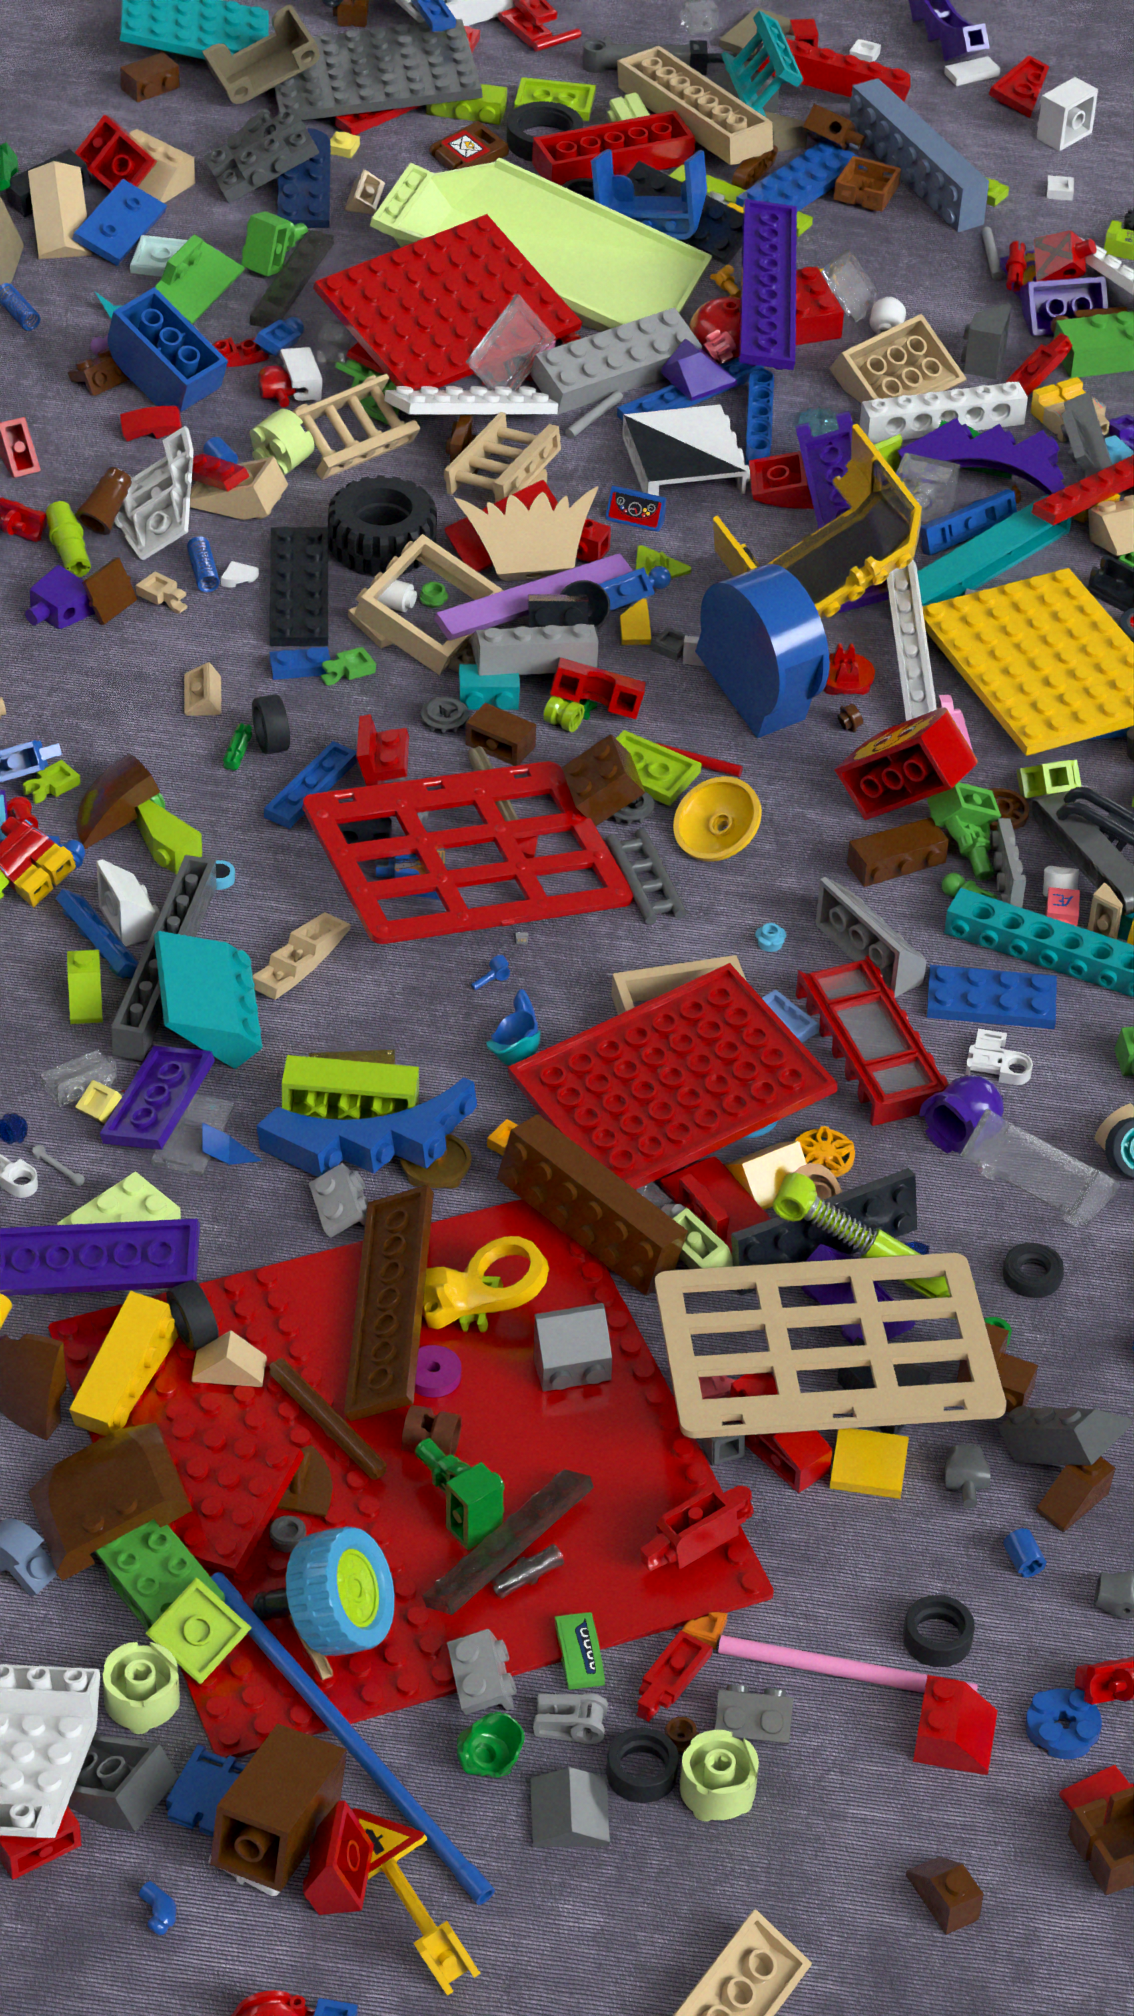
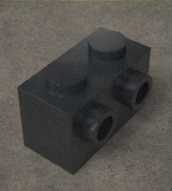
(557, 610)

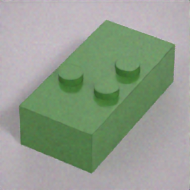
(1099, 344)

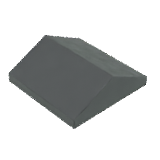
(569, 1809)

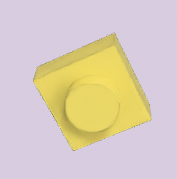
(344, 144)
(98, 1101)

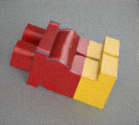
(32, 860)

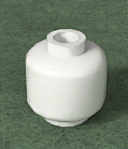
(886, 314)

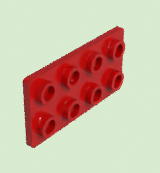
(468, 542)
(714, 1198)

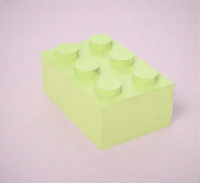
(126, 1202)

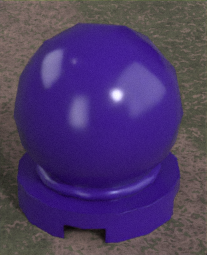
(958, 1109)

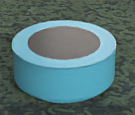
(224, 874)

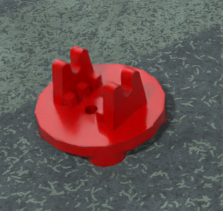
(849, 672)

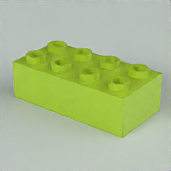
(347, 1088)

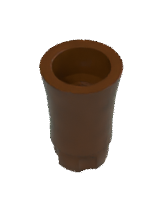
(104, 501)

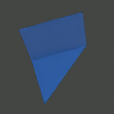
(225, 1147)

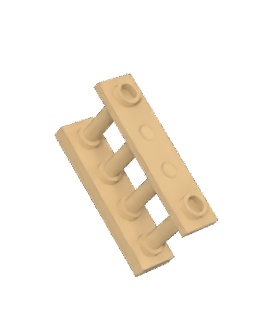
(355, 452)
(513, 477)

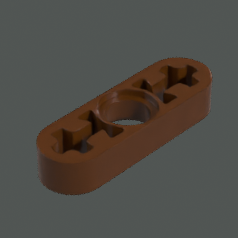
(753, 168)

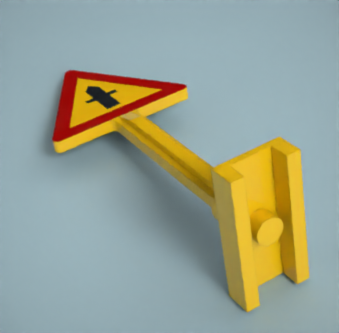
(439, 1944)

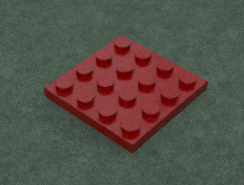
(231, 1486)

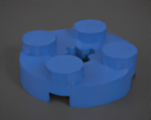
(1067, 1705)

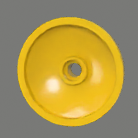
(708, 810)

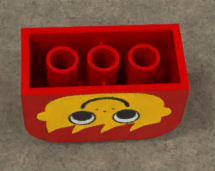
(906, 764)

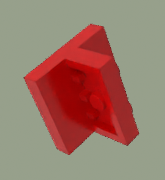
(381, 753)

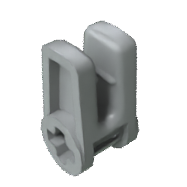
(569, 1718)

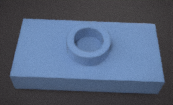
(793, 1017)

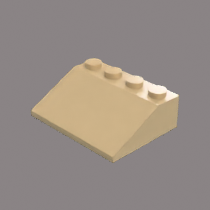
(897, 364)

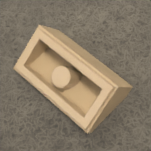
(365, 194)
(202, 691)
(1105, 912)

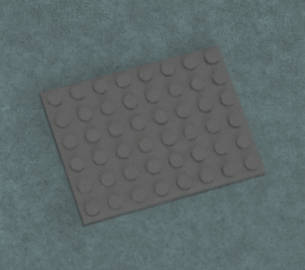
(383, 72)

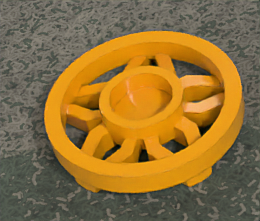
(826, 1151)

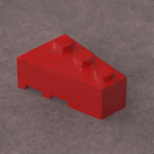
(794, 1456)

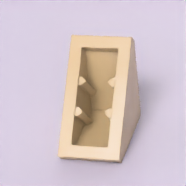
(230, 1362)

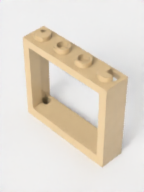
(400, 630)
(655, 981)

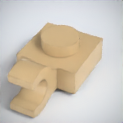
(160, 588)

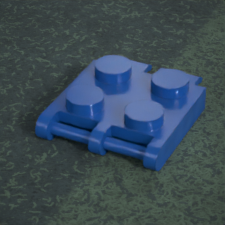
(201, 1789)

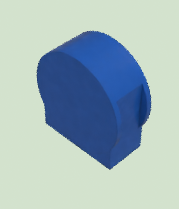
(764, 646)

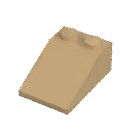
(248, 499)

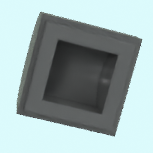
(724, 1448)

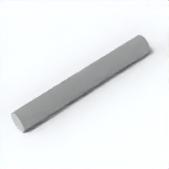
(991, 253)
(593, 414)

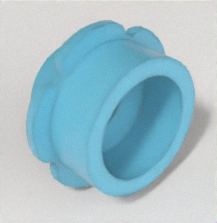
(770, 937)

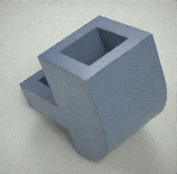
(24, 1556)

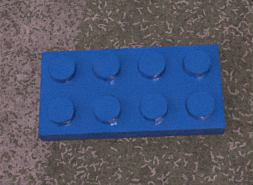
(992, 996)

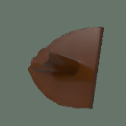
(310, 1487)

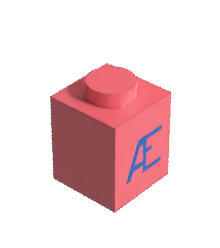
(1063, 905)

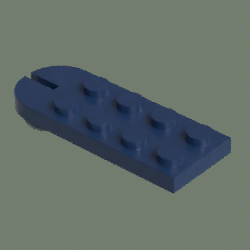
(306, 187)

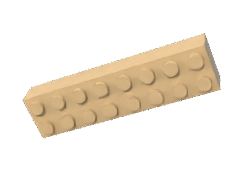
(710, 112)

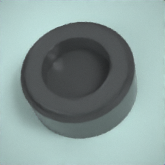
(286, 1533)

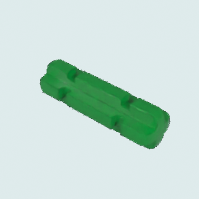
(237, 746)

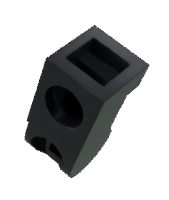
(366, 830)

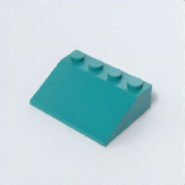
(209, 995)

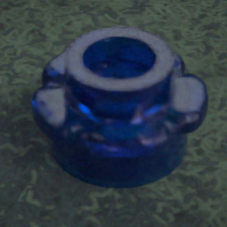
(13, 1128)

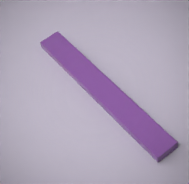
(514, 602)

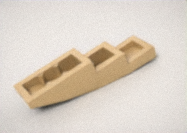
(301, 955)

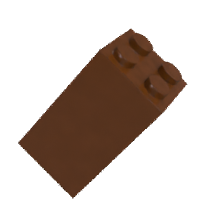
(276, 1805)

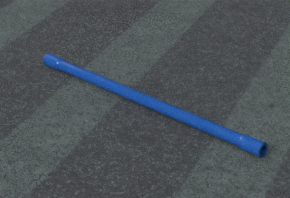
(465, 1872)

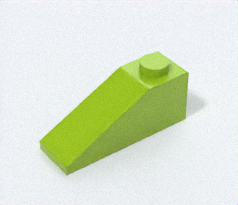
(167, 836)

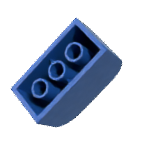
(164, 352)

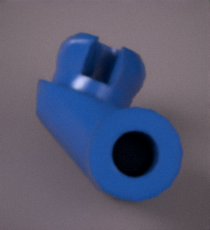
(162, 1908)

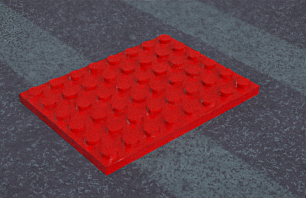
(437, 300)
(674, 1078)

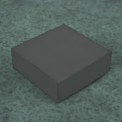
(669, 644)

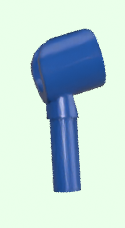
(498, 970)

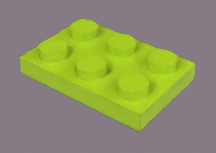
(575, 95)
(661, 770)

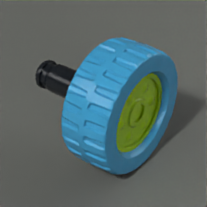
(334, 1592)

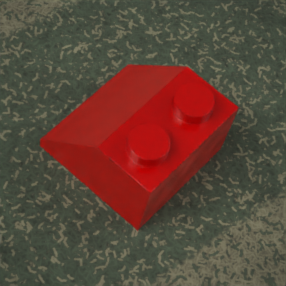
(955, 1727)
(338, 1863)

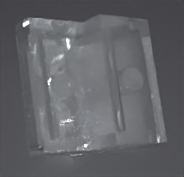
(850, 284)

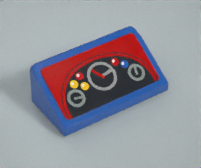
(636, 508)

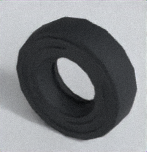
(1033, 1286)

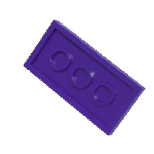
(157, 1097)

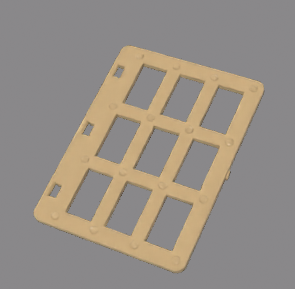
(814, 1410)

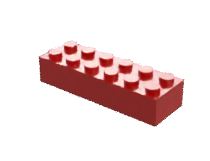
(654, 139)

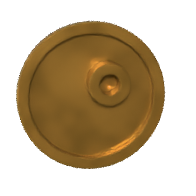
(444, 1171)

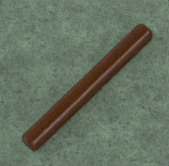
(328, 1419)

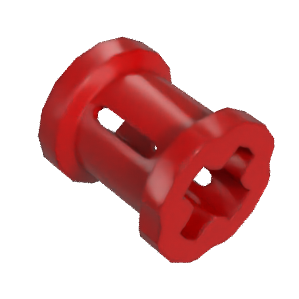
(22, 809)

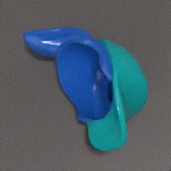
(516, 1034)

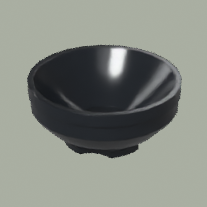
(597, 600)

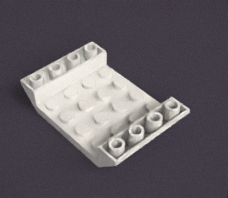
(44, 1739)

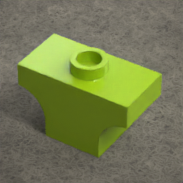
(1048, 778)

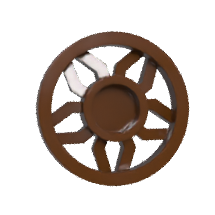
(1007, 809)

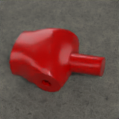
(275, 383)

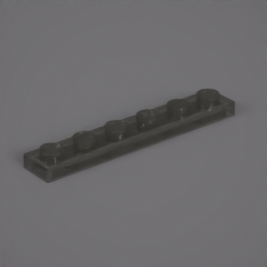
(292, 278)
(507, 1541)

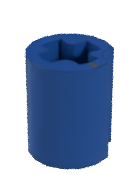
(218, 448)
(1024, 1552)

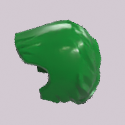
(490, 1745)

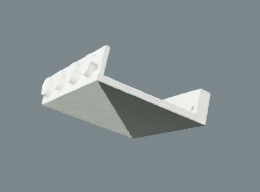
(683, 447)

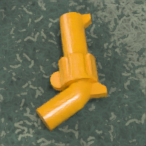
(726, 281)

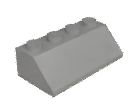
(533, 649)
(864, 933)

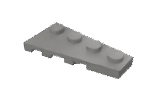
(1009, 878)

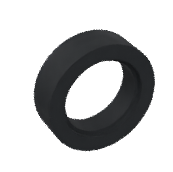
(537, 115)

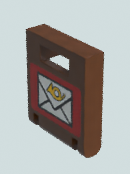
(468, 149)

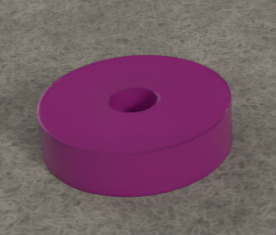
(447, 1375)

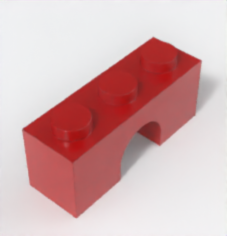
(581, 681)

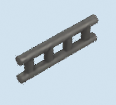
(653, 863)

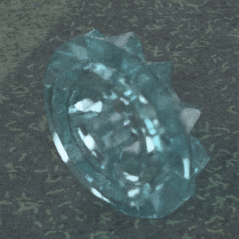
(813, 416)

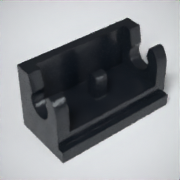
(1113, 583)

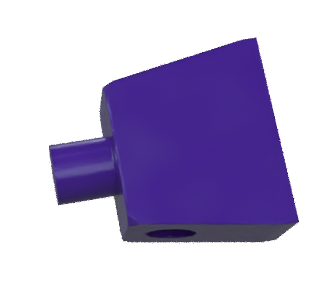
(58, 599)

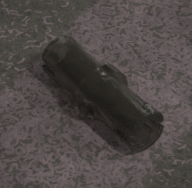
(527, 1571)

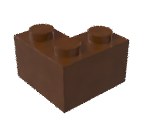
(1015, 1374)

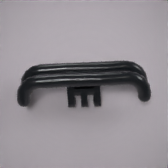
(1118, 823)

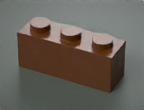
(897, 852)

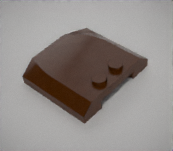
(106, 1495)

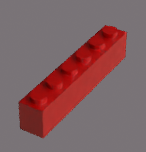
(839, 72)

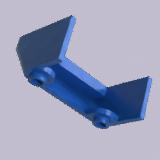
(667, 214)

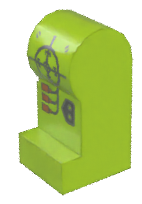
(1119, 241)

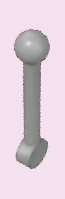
(39, 1153)

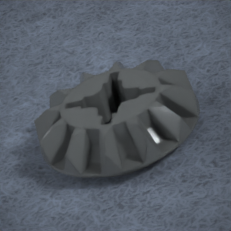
(449, 708)
(643, 810)

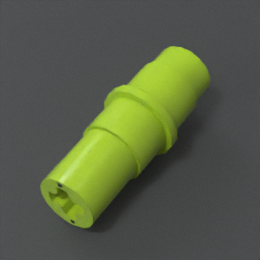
(67, 537)

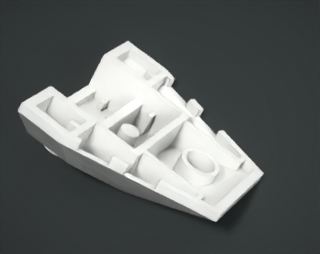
(159, 499)

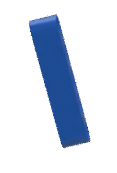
(759, 415)

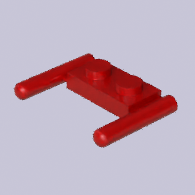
(534, 36)

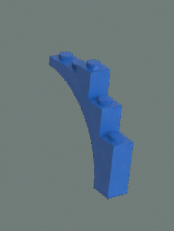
(370, 1142)

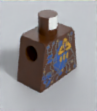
(832, 128)

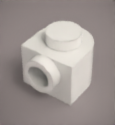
(1060, 878)

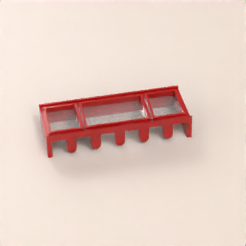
(873, 1038)

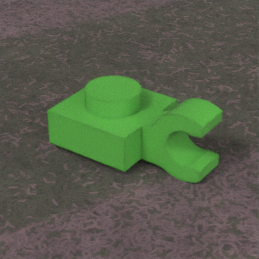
(350, 663)

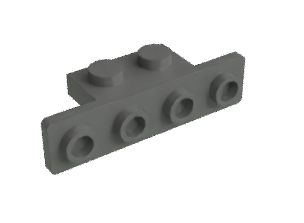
(1085, 435)

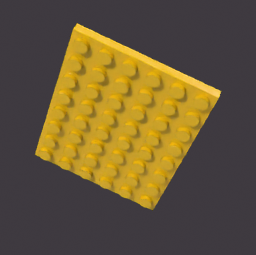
(1040, 658)

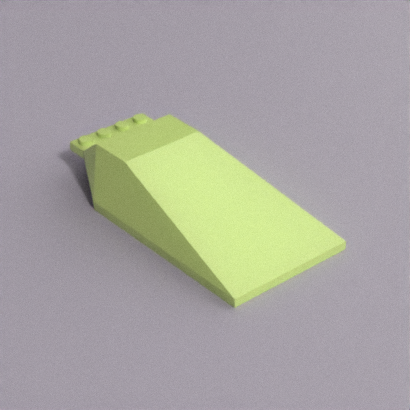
(589, 254)

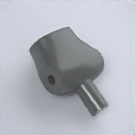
(966, 1472)
(1116, 1594)

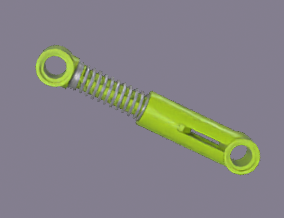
(799, 1200)

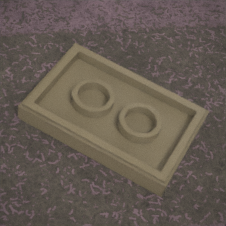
(743, 32)

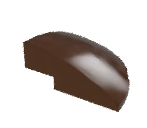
(112, 799)
(32, 1382)

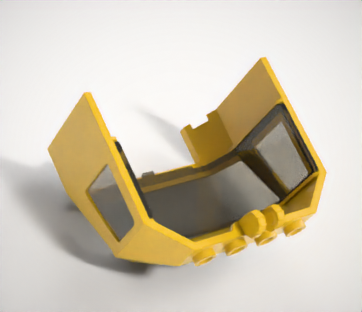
(855, 547)

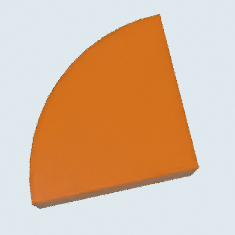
(707, 1628)

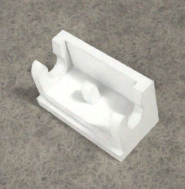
(303, 372)

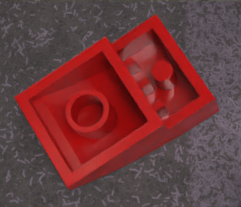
(115, 154)
(781, 481)

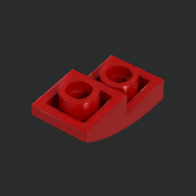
(242, 353)
(155, 420)

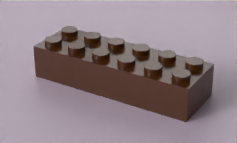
(590, 1203)

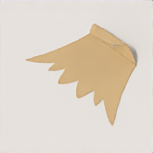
(531, 541)

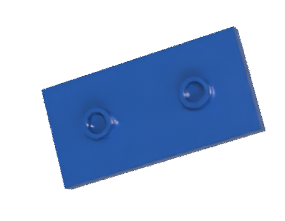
(119, 222)

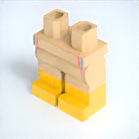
(1050, 400)

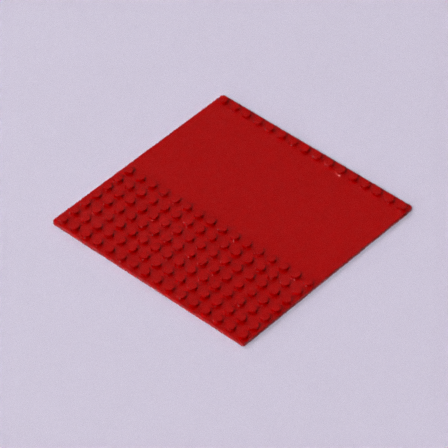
(613, 1430)

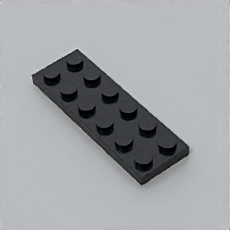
(719, 225)
(299, 586)
(880, 1204)

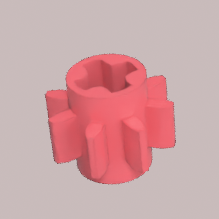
(719, 346)

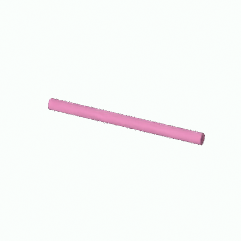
(824, 1664)

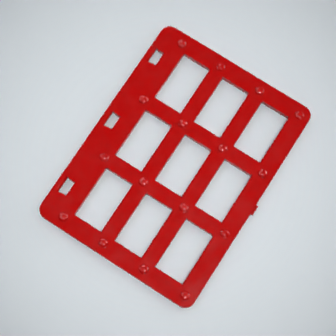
(457, 790)

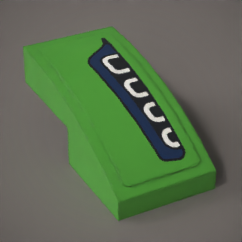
(580, 1651)

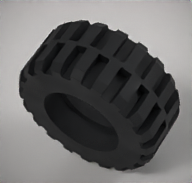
(376, 520)

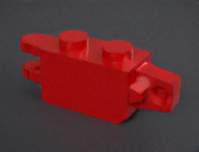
(697, 1526)

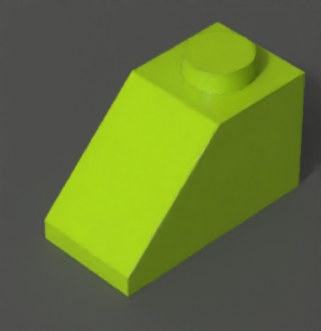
(84, 986)

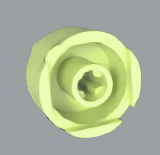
(282, 438)
(141, 1686)
(718, 1776)

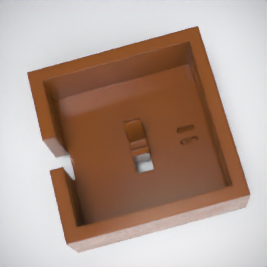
(867, 186)

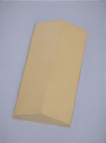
(57, 209)
(749, 1974)

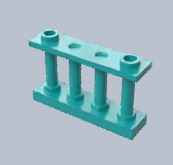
(780, 60)

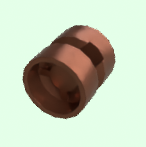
(423, 1424)

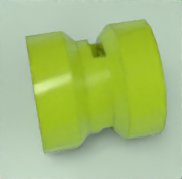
(564, 713)

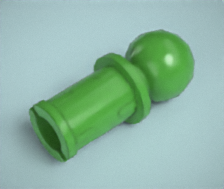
(953, 882)

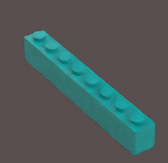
(988, 555)

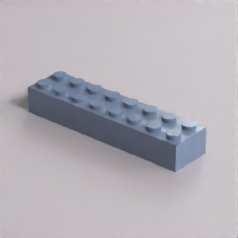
(925, 158)

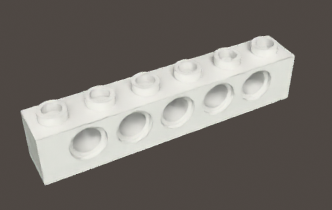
(922, 413)

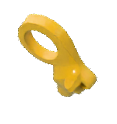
(458, 1294)

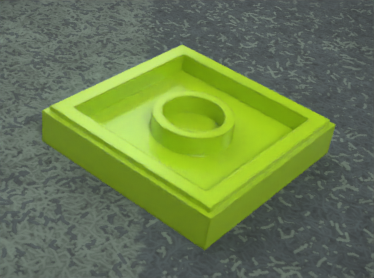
(198, 1630)

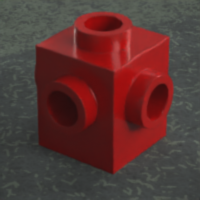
(594, 541)

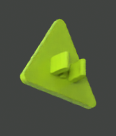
(650, 558)

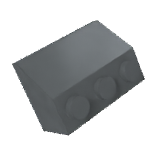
(1061, 1434)

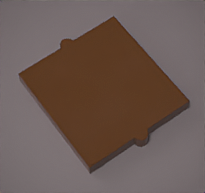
(109, 591)

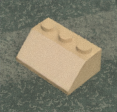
(171, 173)
(1113, 525)

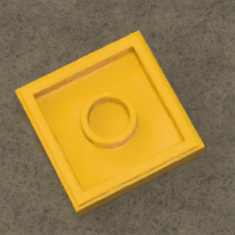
(869, 1462)

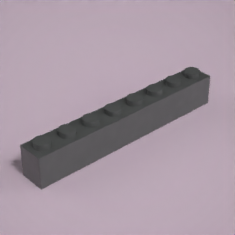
(183, 915)

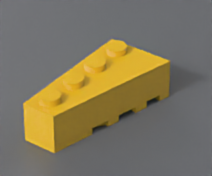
(124, 1364)

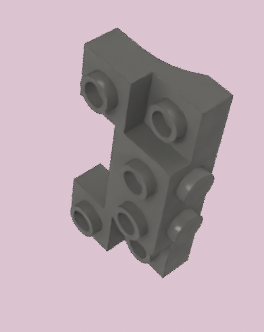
(263, 159)

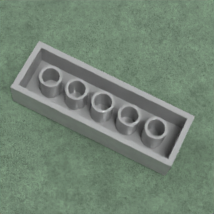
(610, 360)

